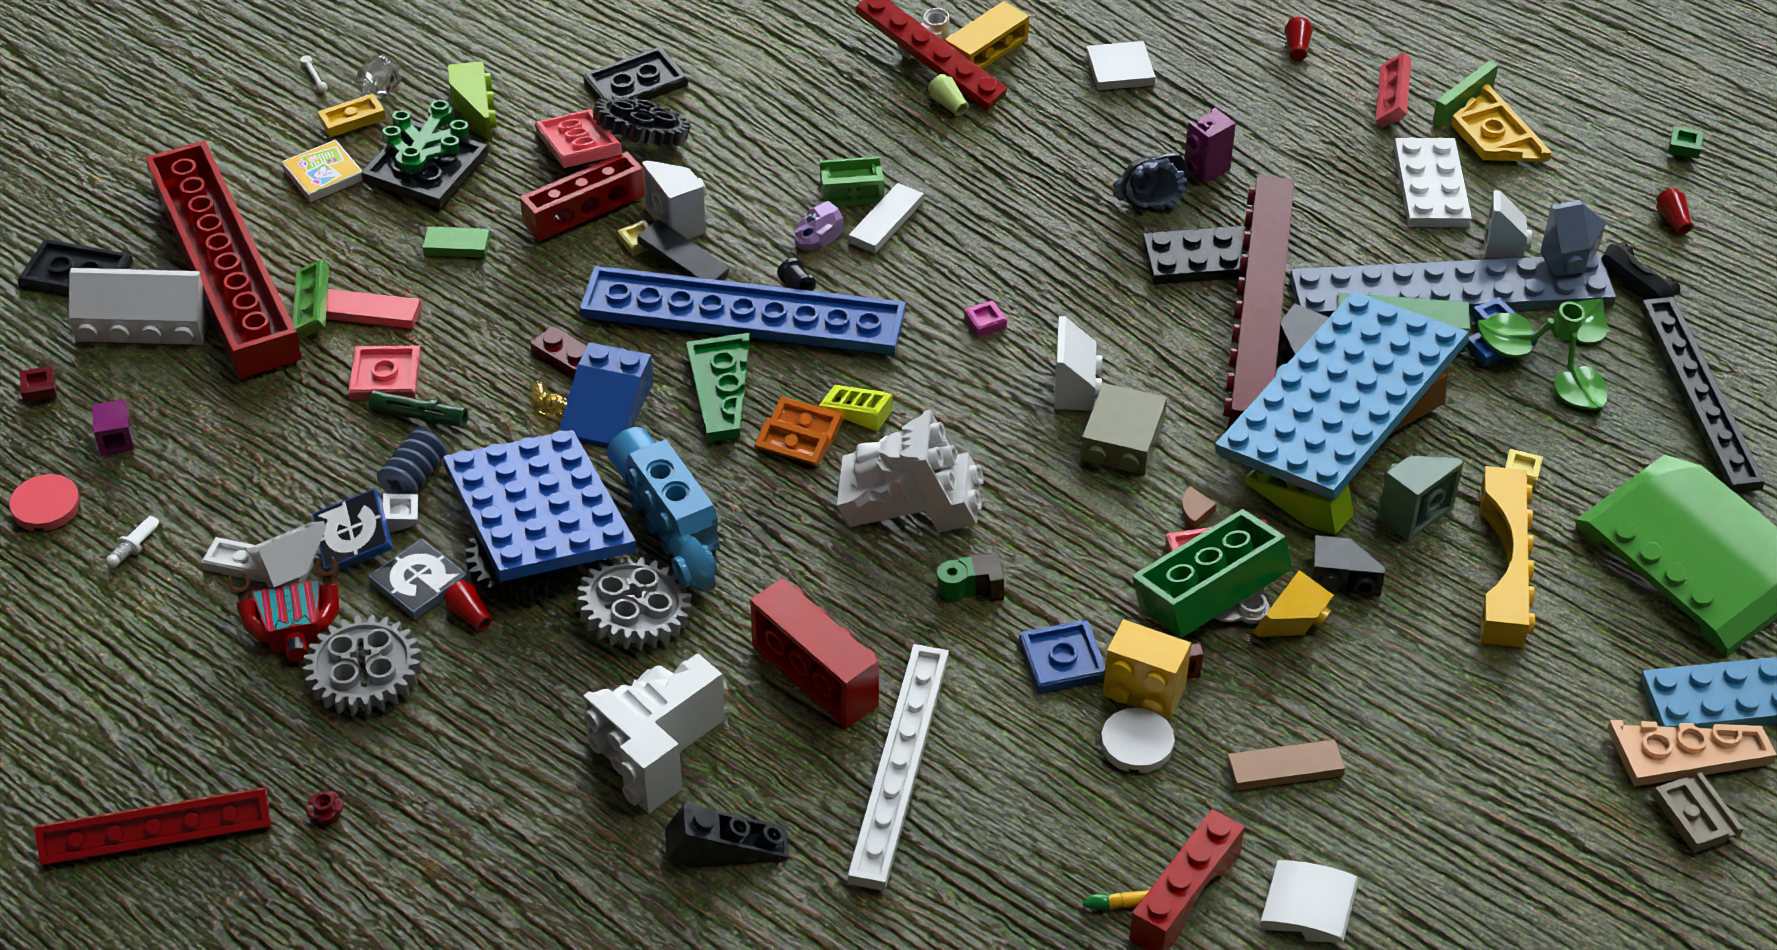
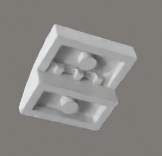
(1310, 901)

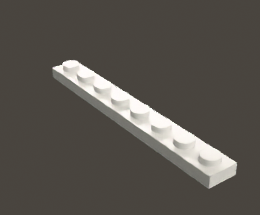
(898, 768)

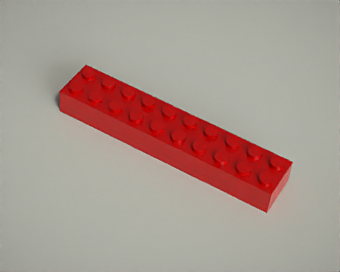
(231, 269)

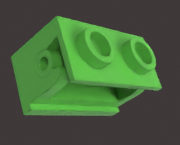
(852, 181)

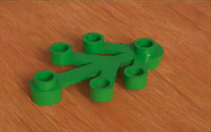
(413, 157)

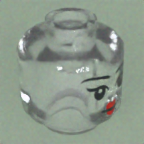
(379, 76)

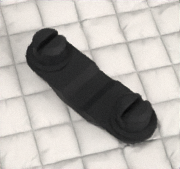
(1622, 263)

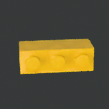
(991, 34)

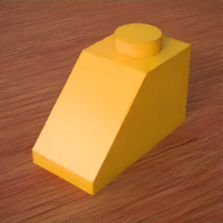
(1296, 609)

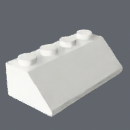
(137, 306)

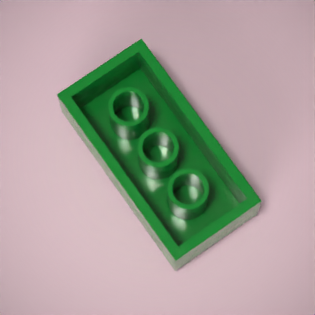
(1212, 572)

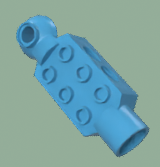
(671, 504)

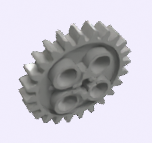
(633, 603)
(335, 666)

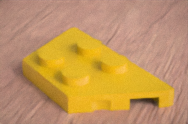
(1497, 130)

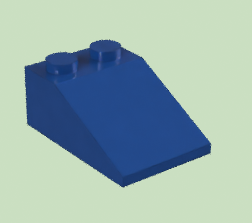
(606, 393)

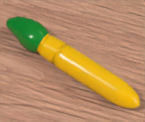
(1103, 901)

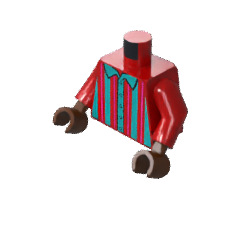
(290, 614)

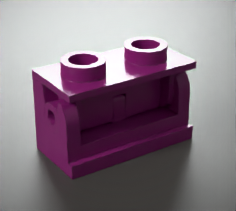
(1209, 146)

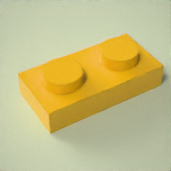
(351, 115)

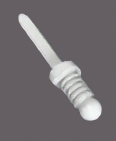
(131, 544)

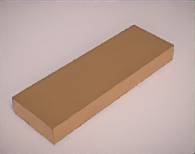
(1285, 765)

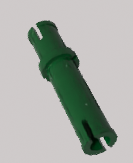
(419, 409)

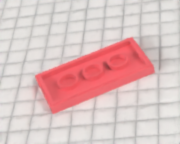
(577, 139)

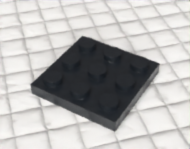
(437, 179)

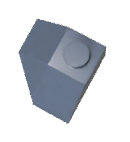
(1571, 237)

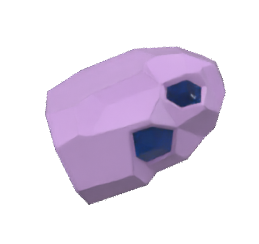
(819, 227)

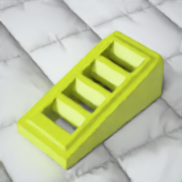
(871, 414)

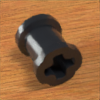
(793, 273)

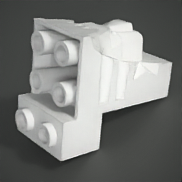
(911, 475)
(653, 721)

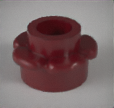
(326, 814)

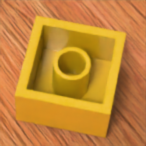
(1146, 668)

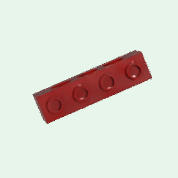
(582, 196)

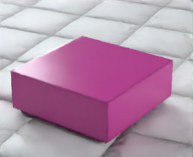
(985, 318)

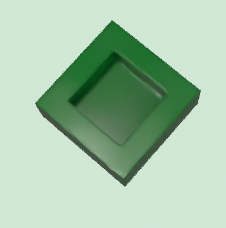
(1685, 142)

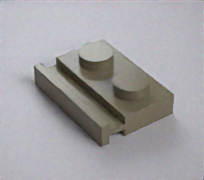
(1697, 812)

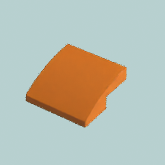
(799, 431)

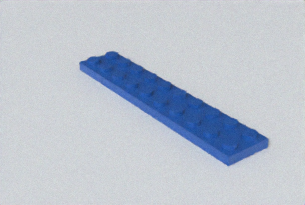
(744, 308)

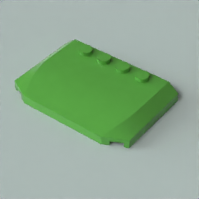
(1694, 546)

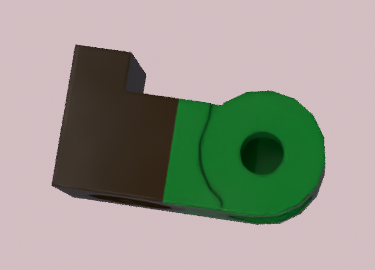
(971, 577)

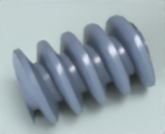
(412, 463)

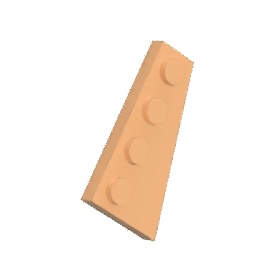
(1673, 753)

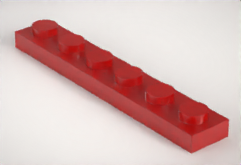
(932, 51)
(152, 825)

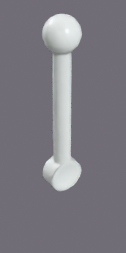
(306, 61)

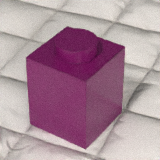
(113, 427)

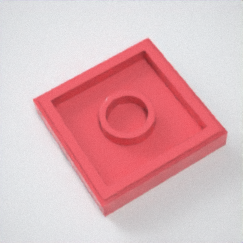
(385, 370)

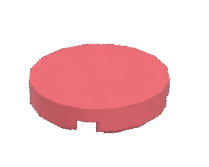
(45, 502)

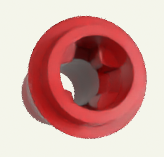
(1298, 36)
(1674, 209)
(466, 603)

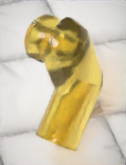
(547, 402)

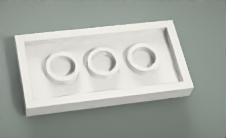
(1432, 182)

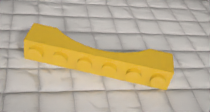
(1506, 606)

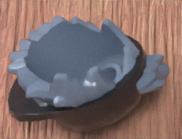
(1153, 181)

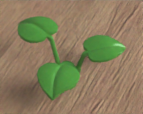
(1573, 321)

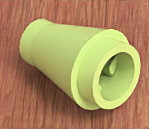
(945, 92)

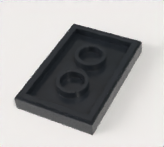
(637, 77)
(53, 260)

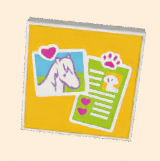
(322, 170)

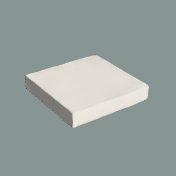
(1120, 65)

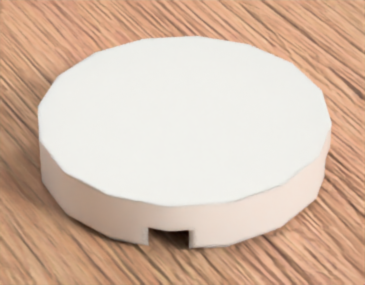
(1137, 740)

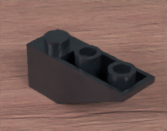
(721, 839)

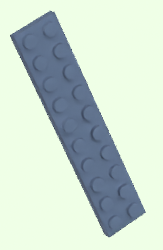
(1517, 281)

